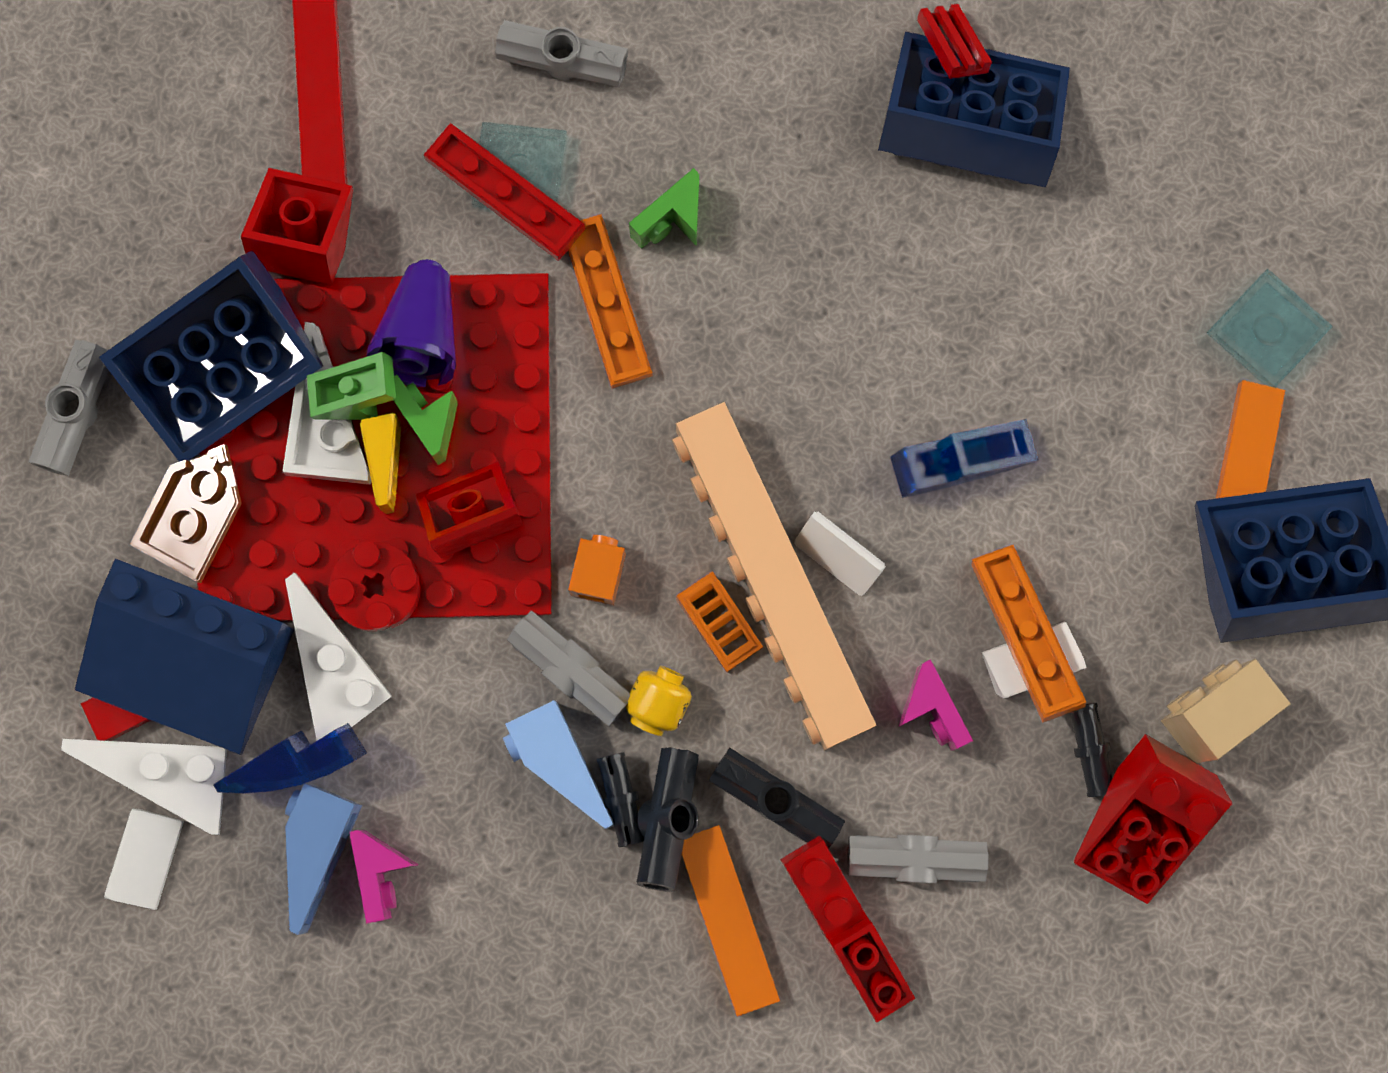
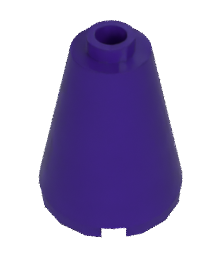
(419, 326)

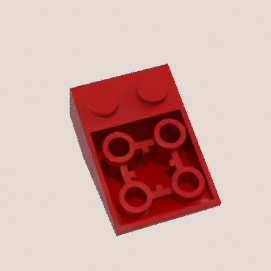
(1151, 819)

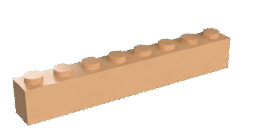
(774, 577)

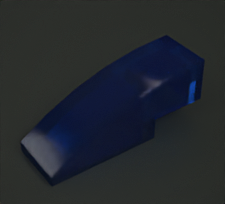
(963, 457)
(294, 762)

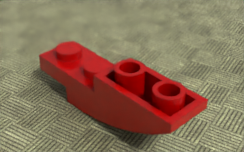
(847, 929)

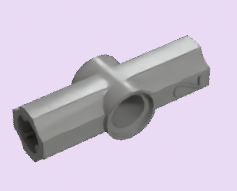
(535, 48)
(63, 434)
(569, 668)
(917, 858)

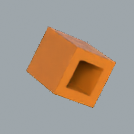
(597, 569)

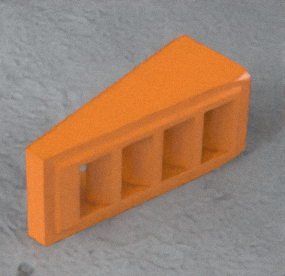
(697, 590)

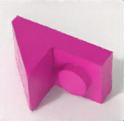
(930, 695)
(372, 860)

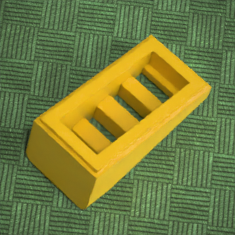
(382, 448)

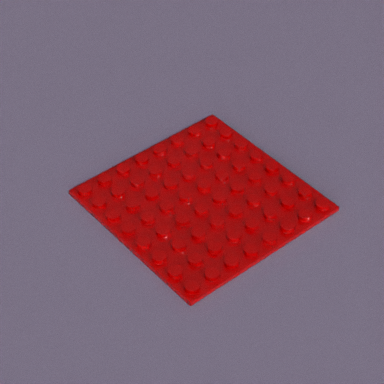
(499, 417)

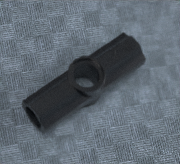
(751, 783)
(667, 819)

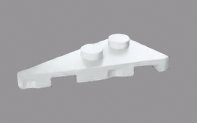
(322, 446)
(335, 675)
(167, 774)

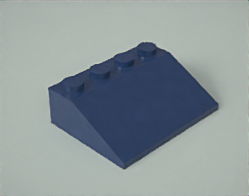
(980, 123)
(214, 357)
(1294, 559)
(180, 656)

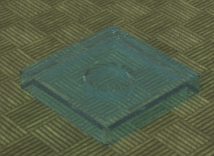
(530, 152)
(1269, 329)

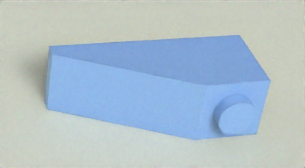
(552, 754)

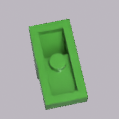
(676, 205)
(352, 389)
(431, 424)

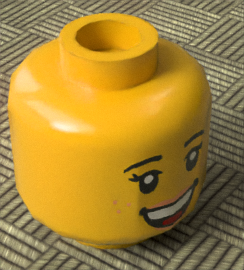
(658, 700)

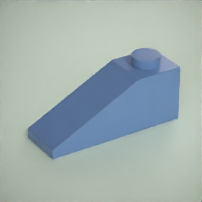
(314, 843)

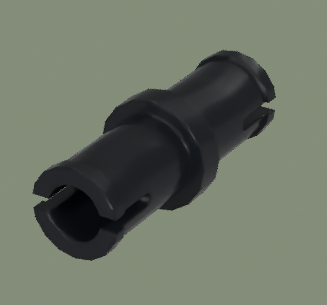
(1092, 750)
(620, 799)

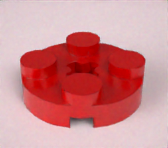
(368, 561)

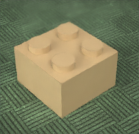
(1225, 711)

